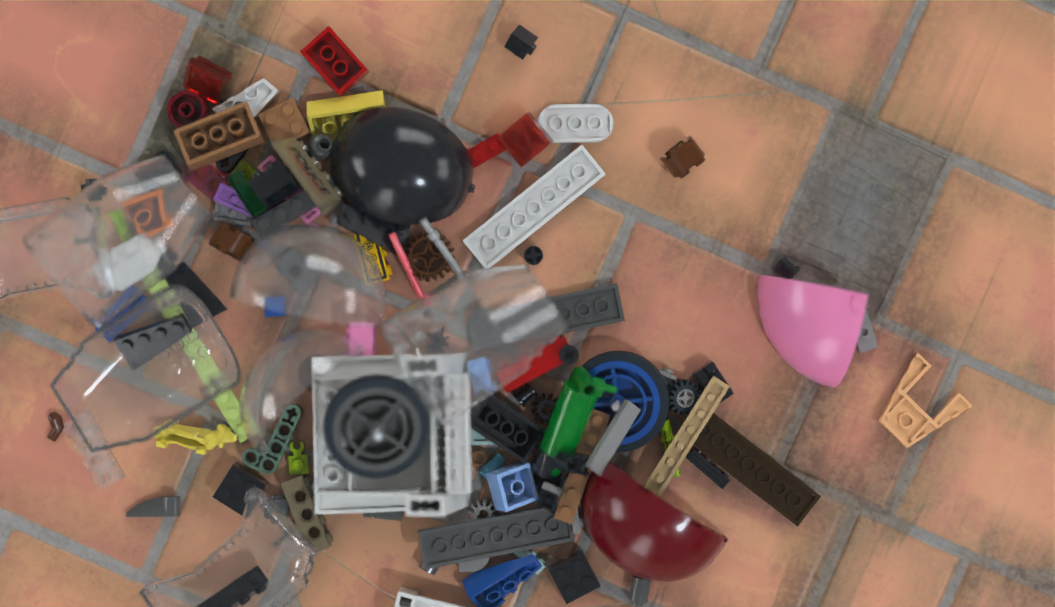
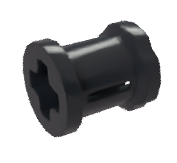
(787, 268)
(525, 394)

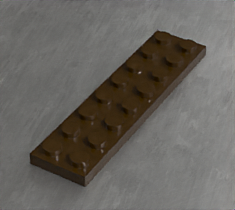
(756, 470)

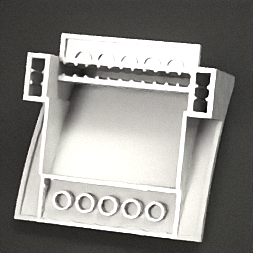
(430, 487)

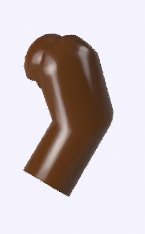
(57, 425)

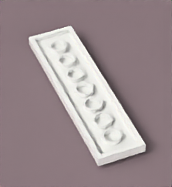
(534, 207)

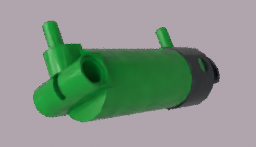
(567, 423)

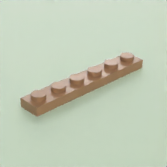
(576, 483)

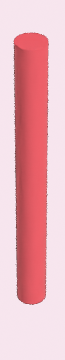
(406, 264)

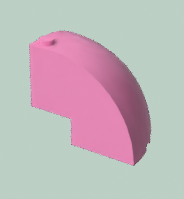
(811, 326)

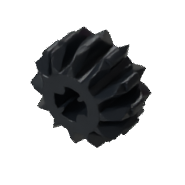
(540, 405)

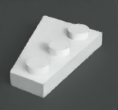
(256, 95)

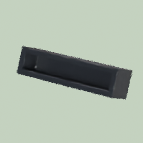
(707, 468)

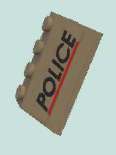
(308, 175)

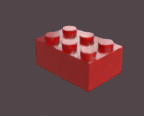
(334, 61)

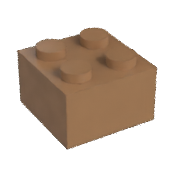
(285, 121)

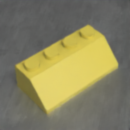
(331, 114)

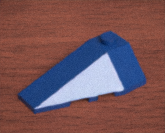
(493, 584)

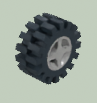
(686, 402)

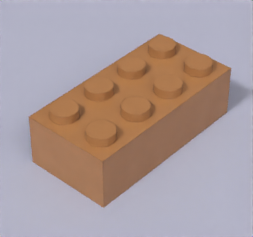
(218, 136)

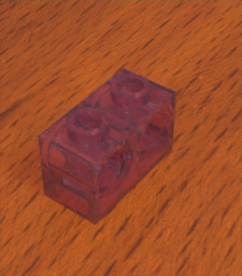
(205, 183)

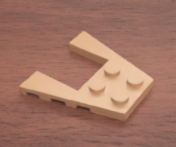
(905, 418)

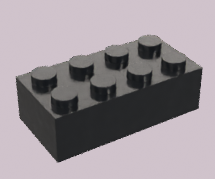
(505, 427)

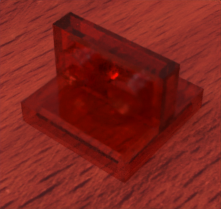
(206, 78)

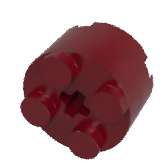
(184, 100)

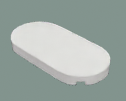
(577, 123)

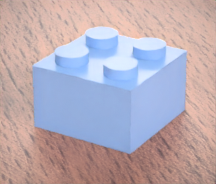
(512, 486)

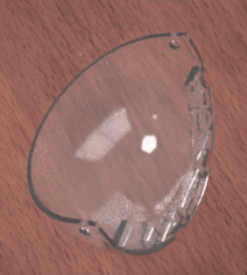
(312, 275)

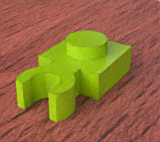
(298, 462)

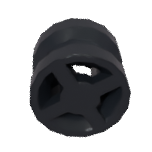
(532, 252)
(570, 353)

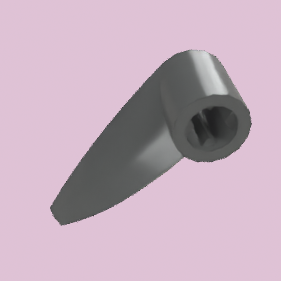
(157, 507)

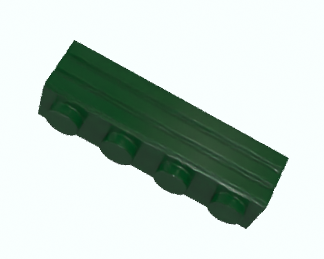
(246, 193)

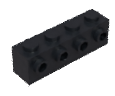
(239, 590)

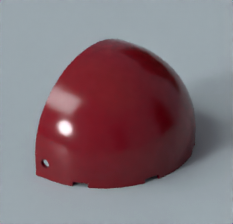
(645, 531)

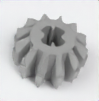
(486, 507)

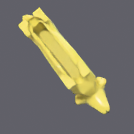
(196, 438)

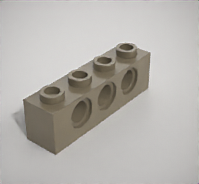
(297, 506)

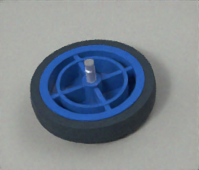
(640, 384)

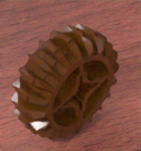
(412, 255)

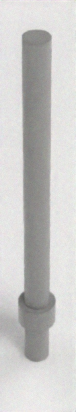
(434, 236)

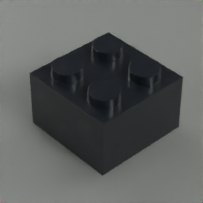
(274, 184)
(235, 486)
(574, 576)

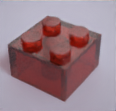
(525, 139)

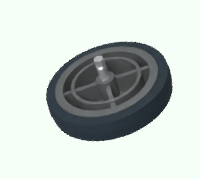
(376, 426)

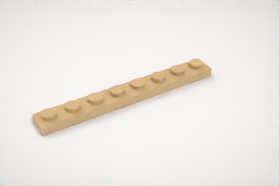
(686, 435)

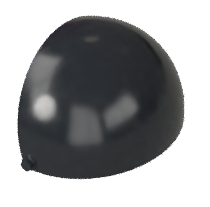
(401, 166)

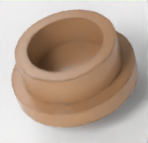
(479, 457)

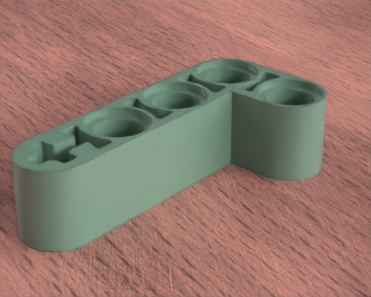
(278, 436)

